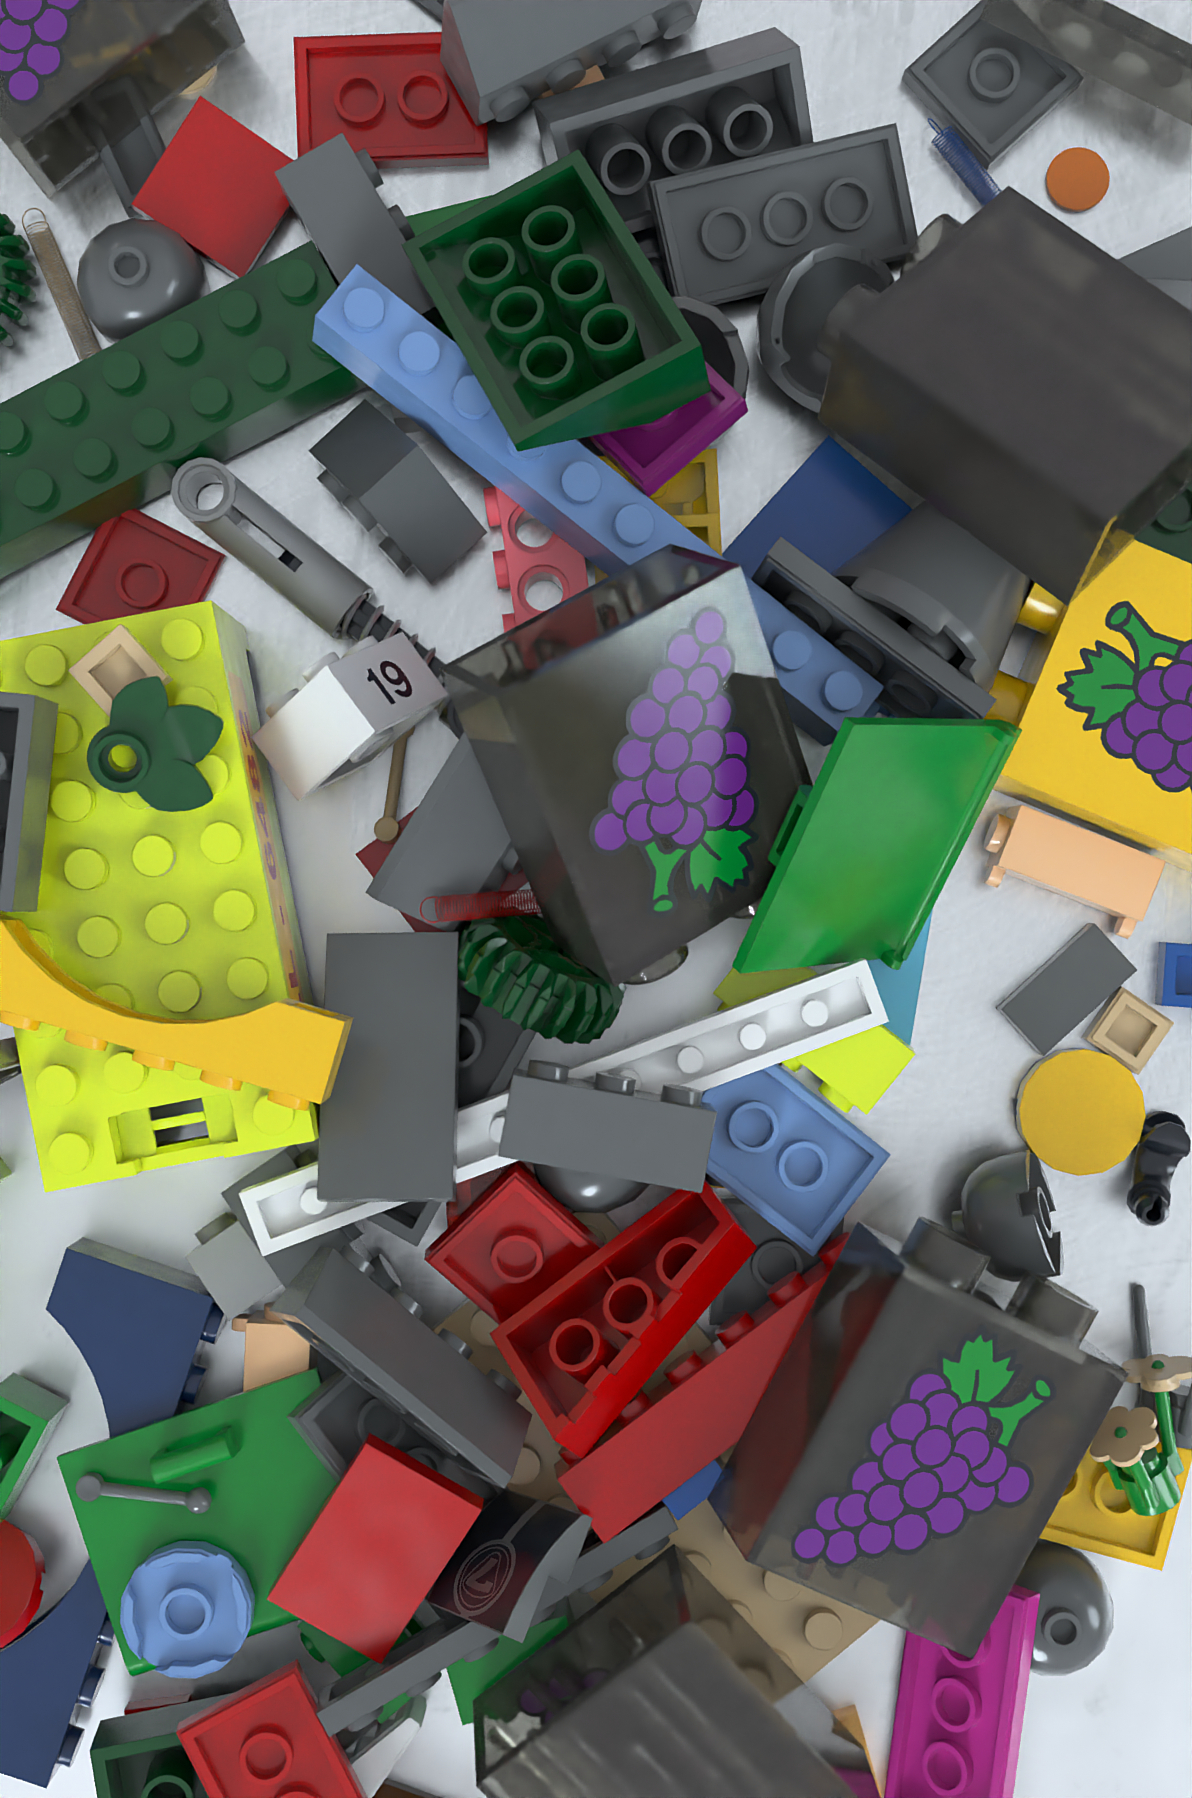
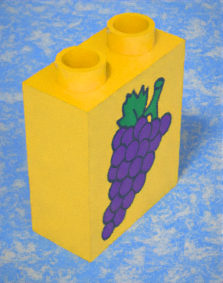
(1108, 705)

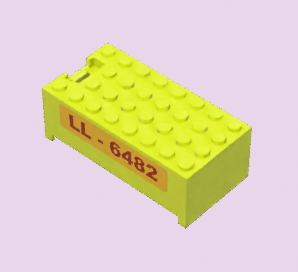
(156, 908)

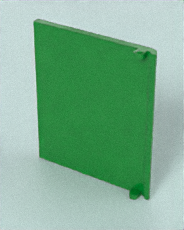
(874, 840)
(248, 1458)

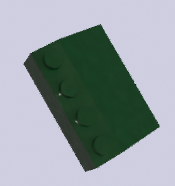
(559, 310)

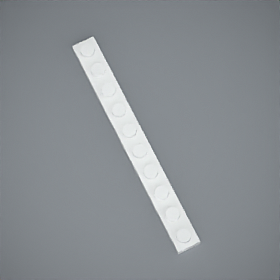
(689, 1055)

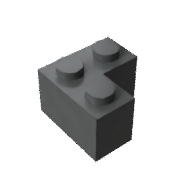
(395, 486)

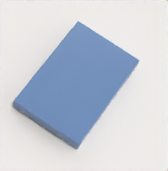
(789, 1154)

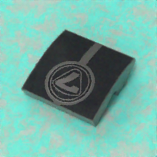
(507, 1561)

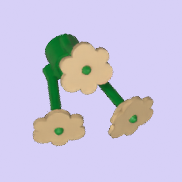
(1129, 1439)

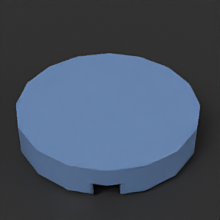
(187, 1609)

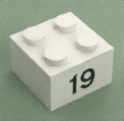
(347, 712)

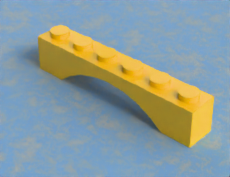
(276, 1047)

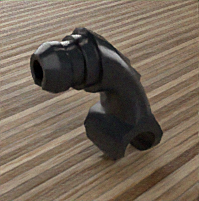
(1156, 1158)

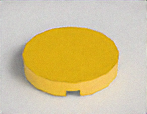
(1080, 1111)

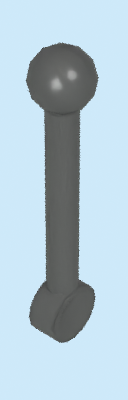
(93, 1485)

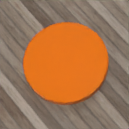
(1077, 179)

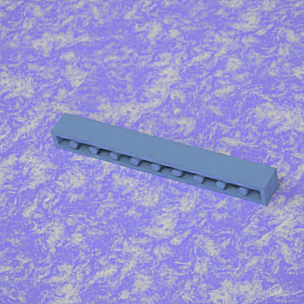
(563, 483)

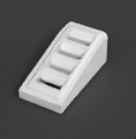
(384, 1744)

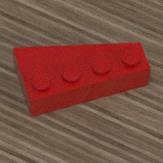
(620, 1313)

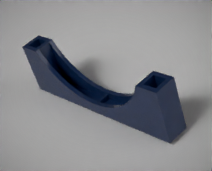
(144, 1343)

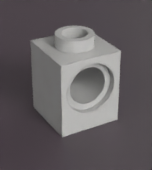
(231, 1266)

